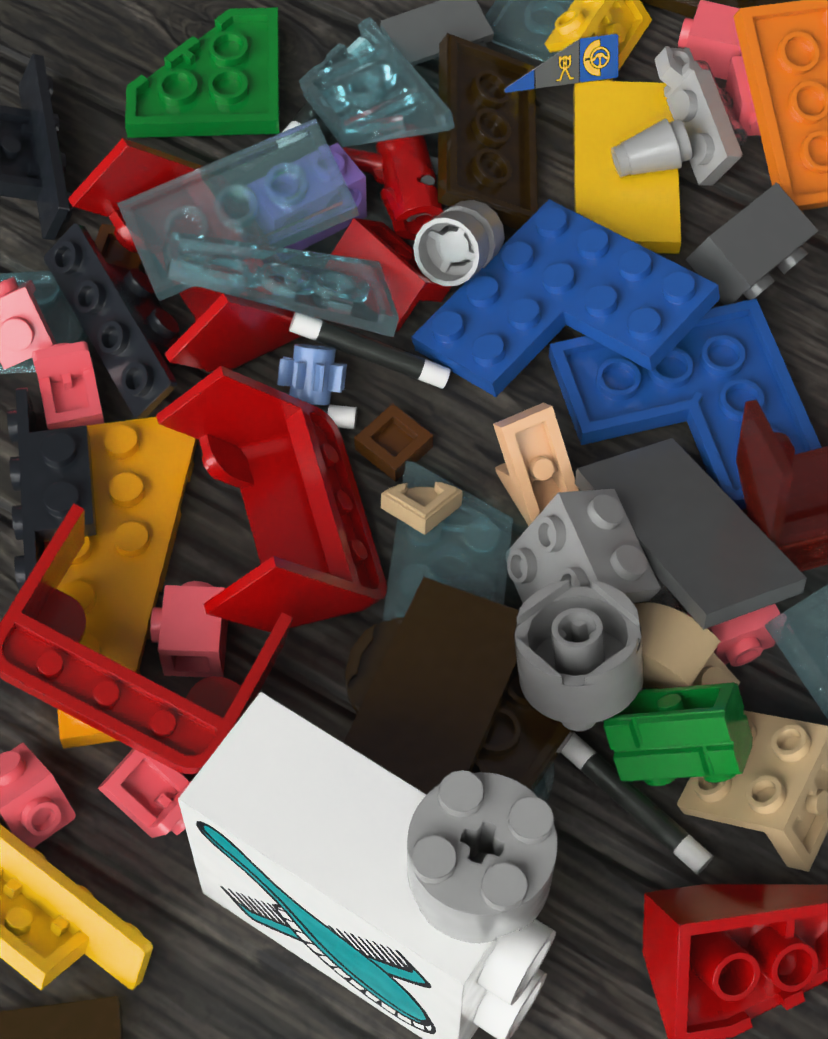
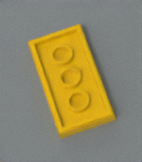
(634, 206)

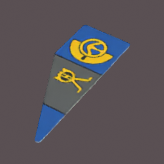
(580, 62)

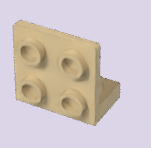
(777, 793)

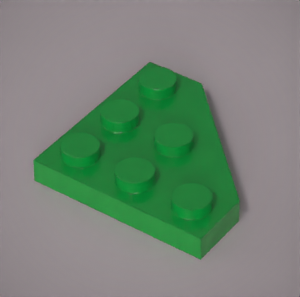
(213, 82)

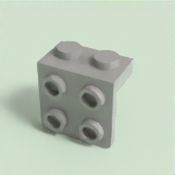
(582, 540)

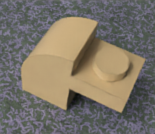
(678, 650)

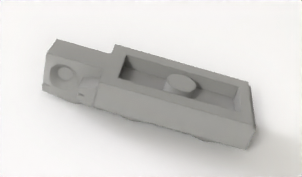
(697, 103)

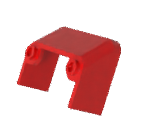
(226, 327)
(297, 499)
(48, 661)

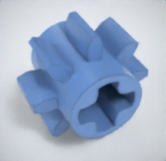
(312, 373)

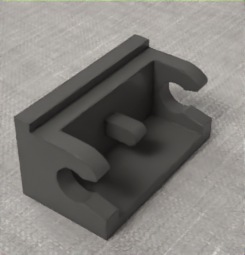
(423, 28)

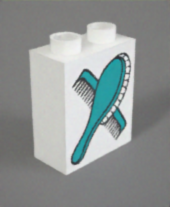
(316, 858)

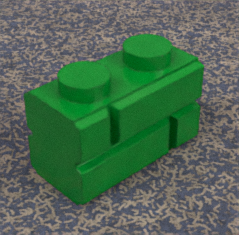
(681, 734)

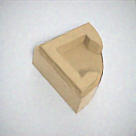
(421, 506)

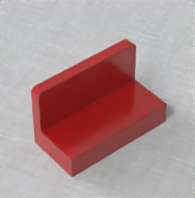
(405, 280)

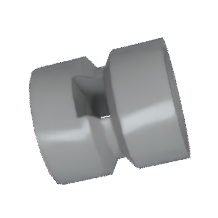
(458, 242)

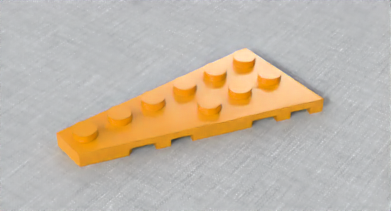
(121, 570)

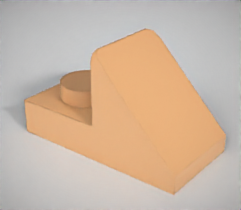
(534, 459)

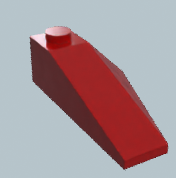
(732, 953)

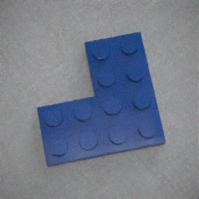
(558, 275)
(701, 381)

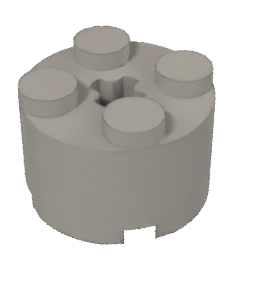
(579, 652)
(489, 817)

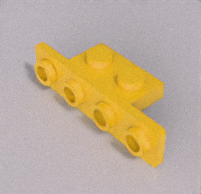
(54, 922)

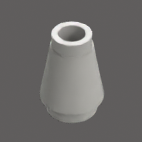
(653, 150)

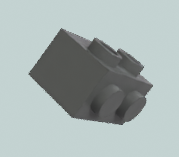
(752, 245)

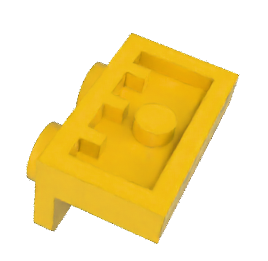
(600, 18)

